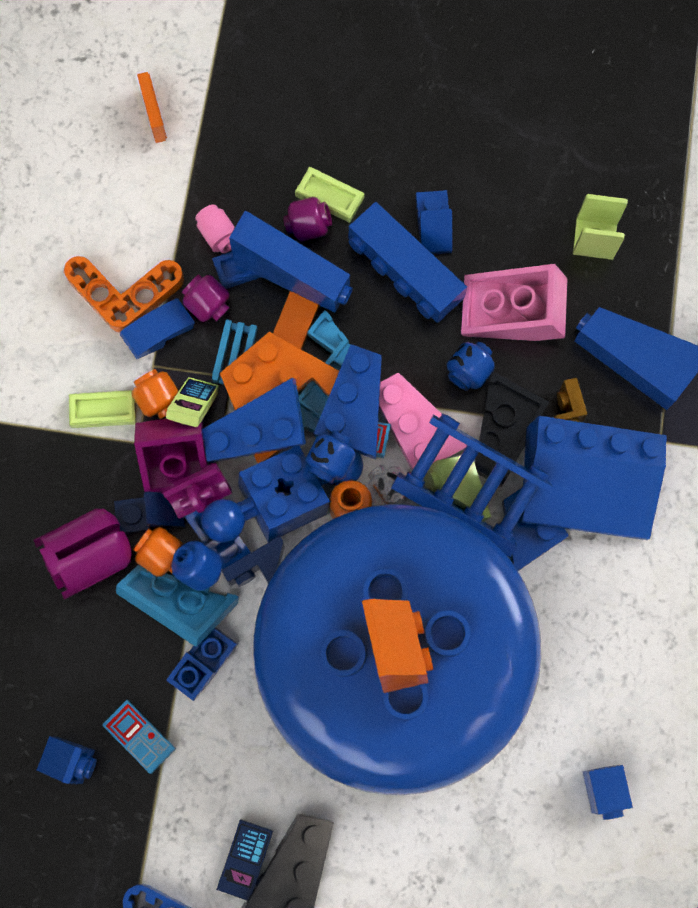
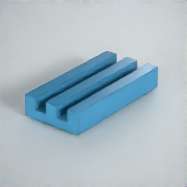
(239, 328)

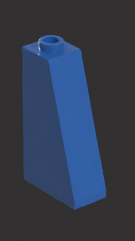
(288, 263)
(640, 354)

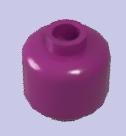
(308, 219)
(205, 298)

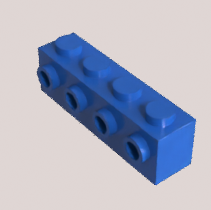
(406, 263)

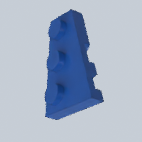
(355, 401)
(257, 427)

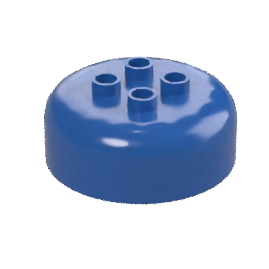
(321, 668)

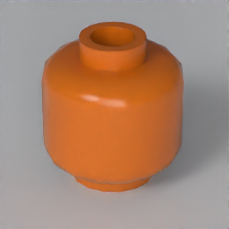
(154, 393)
(348, 494)
(156, 550)

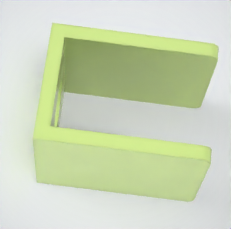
(598, 226)

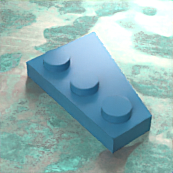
(175, 605)

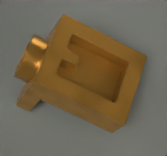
(571, 401)

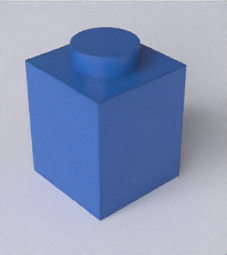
(607, 791)

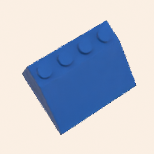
(599, 476)

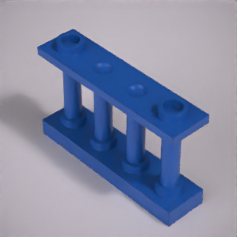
(442, 500)

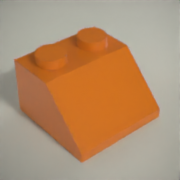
(396, 643)

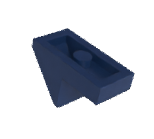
(146, 512)
(264, 559)

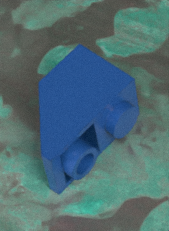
(67, 761)

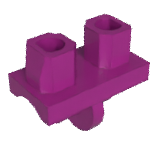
(197, 490)

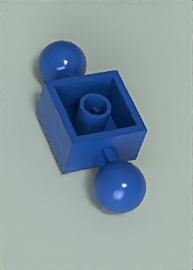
(274, 511)

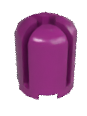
(85, 551)

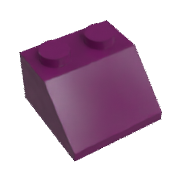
(168, 452)

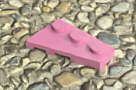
(409, 420)

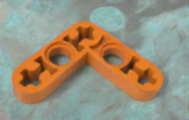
(118, 302)

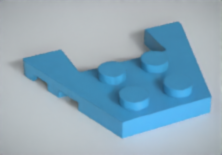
(312, 398)

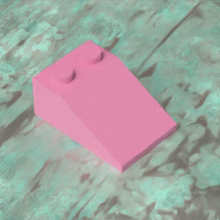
(516, 304)

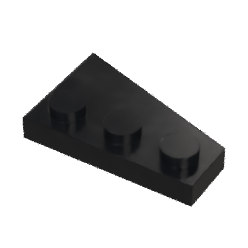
(505, 421)
(296, 867)

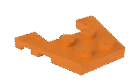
(269, 365)

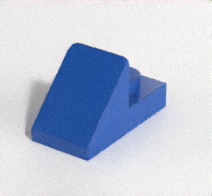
(434, 221)

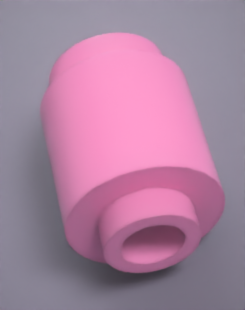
(215, 228)

